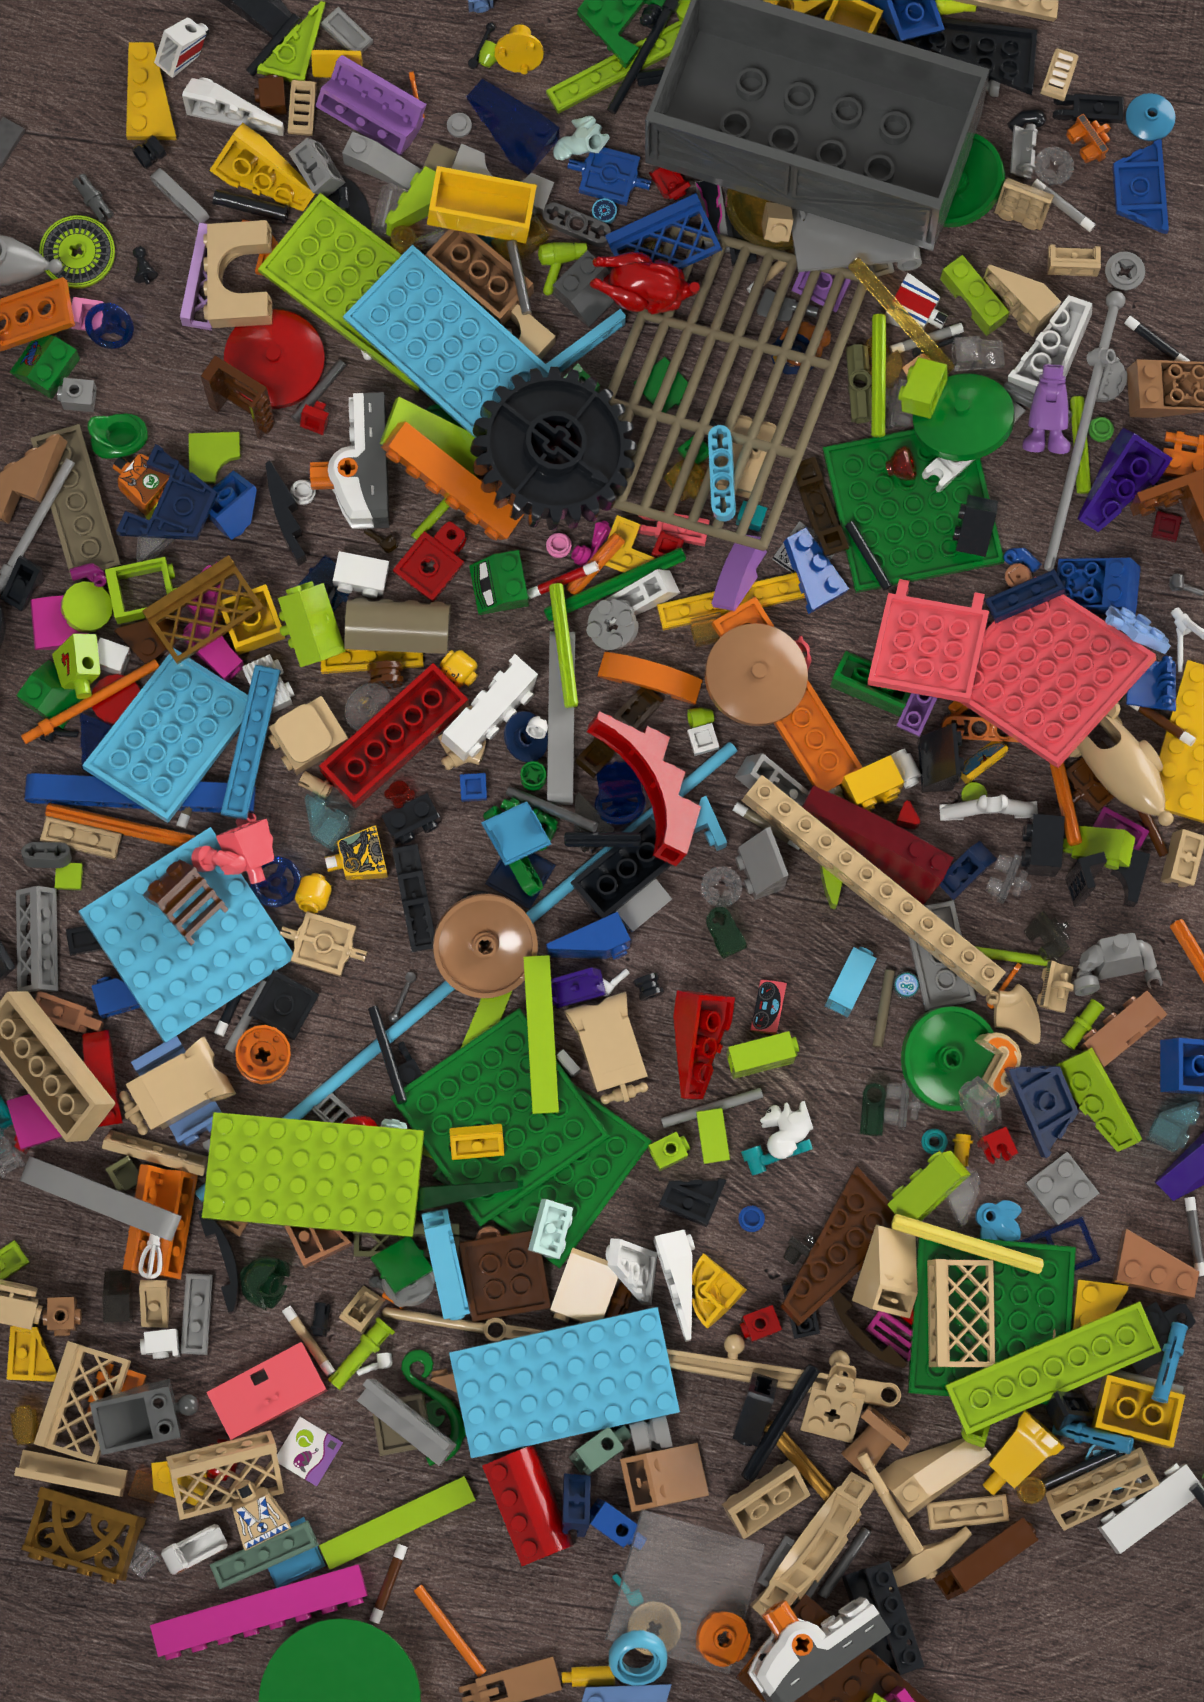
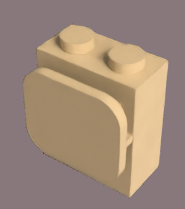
(307, 735)
(17, 1306)

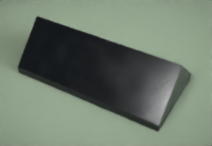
(620, 874)

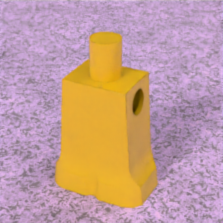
(1022, 1453)

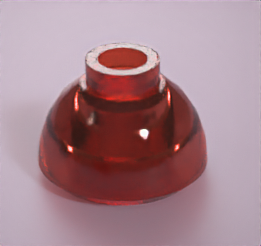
(902, 464)

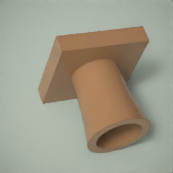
(875, 1438)

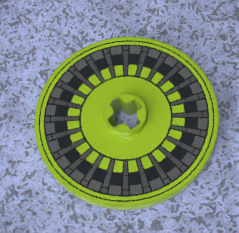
(95, 245)

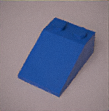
(911, 17)
(595, 941)
(1182, 1066)

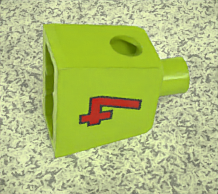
(78, 663)

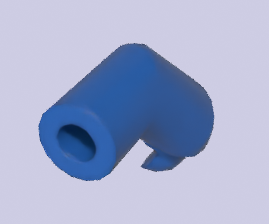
(1021, 556)

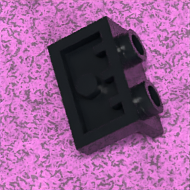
(411, 819)

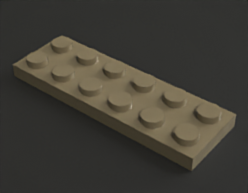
(79, 507)

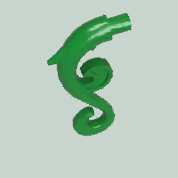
(439, 1399)

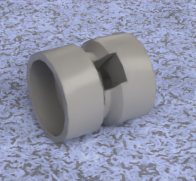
(650, 1435)

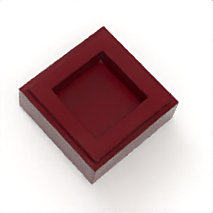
(1166, 526)

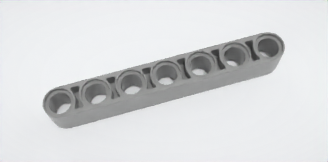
(559, 732)
(100, 1198)

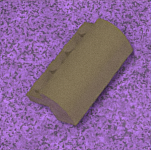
(397, 626)

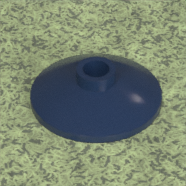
(528, 748)

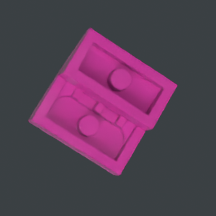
(49, 624)
(30, 1122)

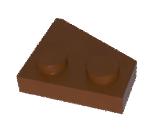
(144, 641)

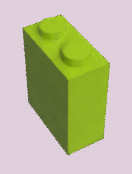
(762, 1054)

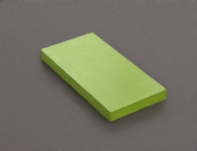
(444, 434)

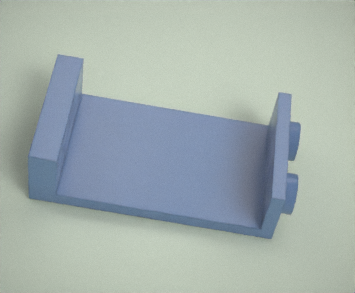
(188, 1128)

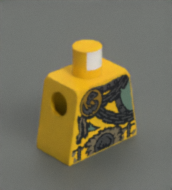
(359, 856)

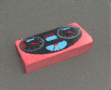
(768, 1007)

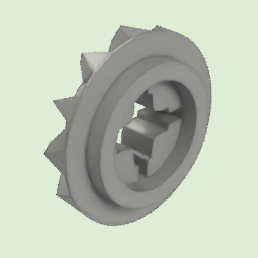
(1125, 260)

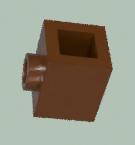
(271, 95)

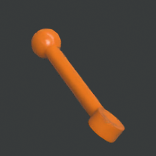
(413, 85)
(1008, 980)

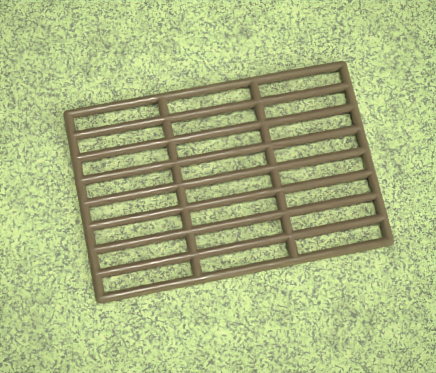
(736, 340)

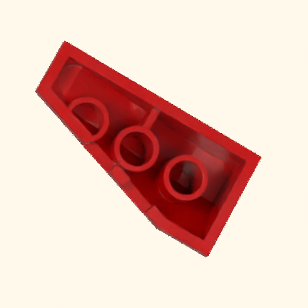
(698, 1032)

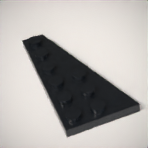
(1002, 49)

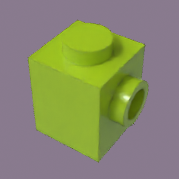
(669, 1150)

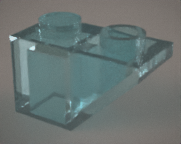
(324, 824)
(1171, 1126)

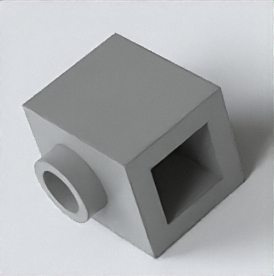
(77, 394)

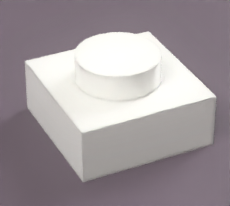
(703, 739)

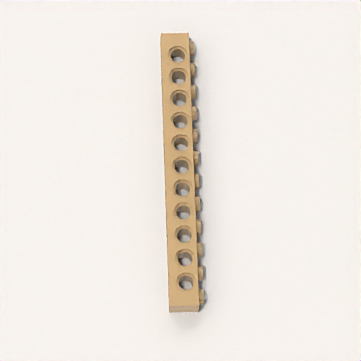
(873, 886)

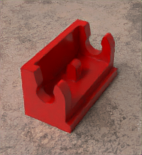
(998, 1143)

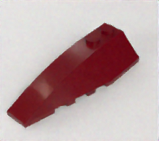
(894, 851)

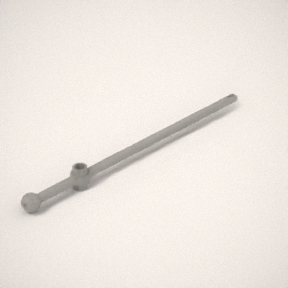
(1099, 358)

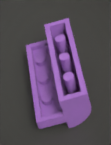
(371, 105)

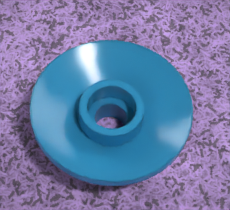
(1149, 127)

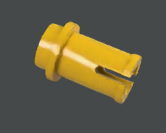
(962, 1148)

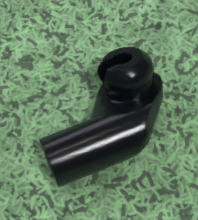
(1028, 116)

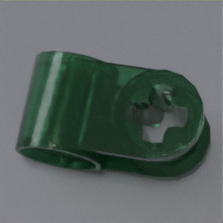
(727, 937)

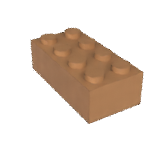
(478, 272)

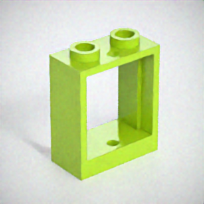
(131, 570)

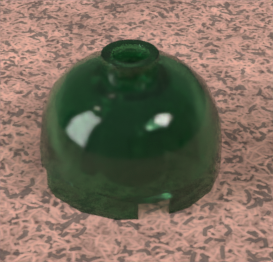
(263, 1281)

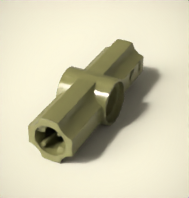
(858, 369)

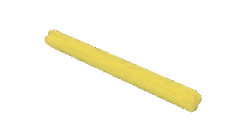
(967, 1244)

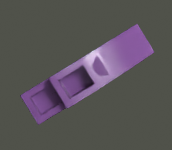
(916, 713)

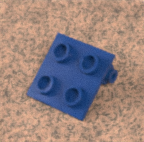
(1155, 687)

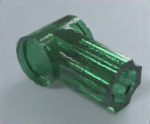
(872, 1113)

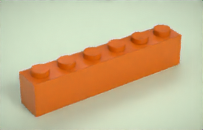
(449, 479)

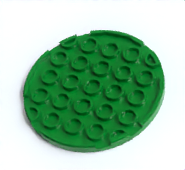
(340, 1664)

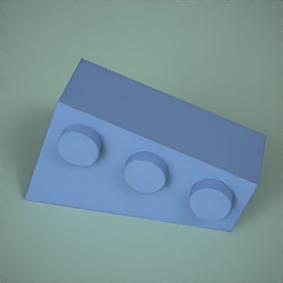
(627, 1693)

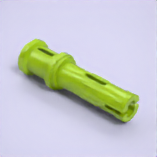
(369, 1343)

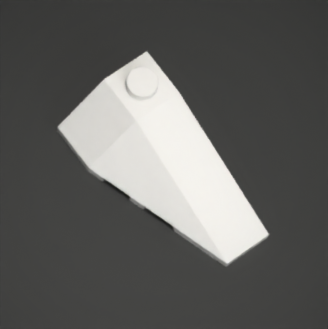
(215, 103)
(676, 1262)

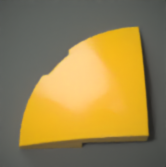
(714, 1291)

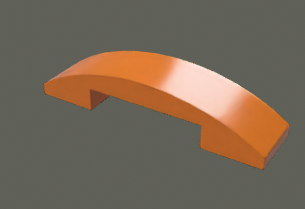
(650, 675)

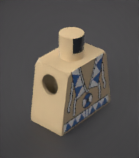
(257, 1515)

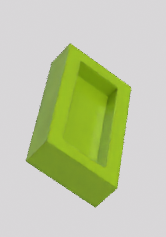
(712, 1135)

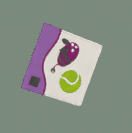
(308, 1451)

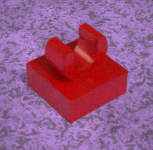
(315, 418)

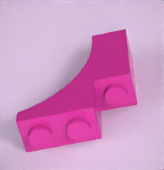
(218, 653)

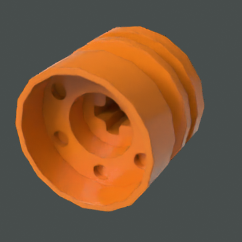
(270, 1041)

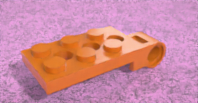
(37, 325)

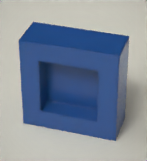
(473, 787)

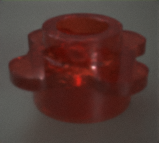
(399, 787)

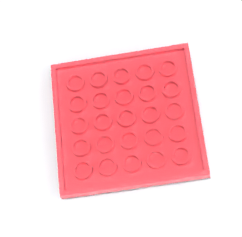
(1054, 675)

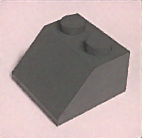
(577, 295)

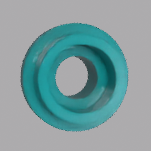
(936, 1133)

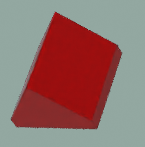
(908, 817)

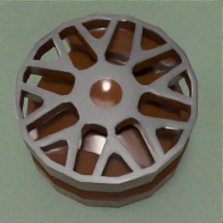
(386, 674)

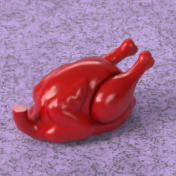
(641, 284)

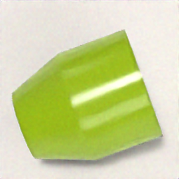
(487, 54)
(699, 717)

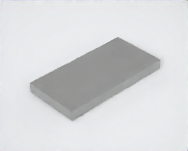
(937, 982)

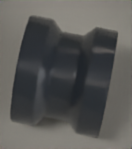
(648, 986)

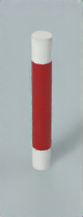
(563, 579)

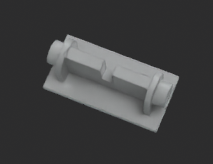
(1022, 150)

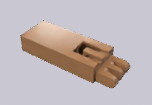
(520, 1682)

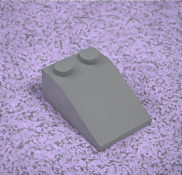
(762, 865)

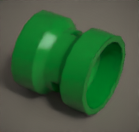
(536, 773)

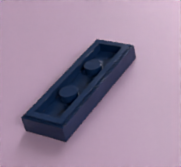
(1025, 596)

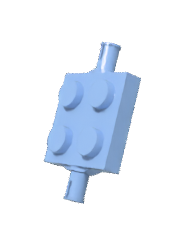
(1137, 628)

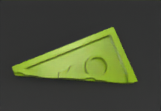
(294, 53)

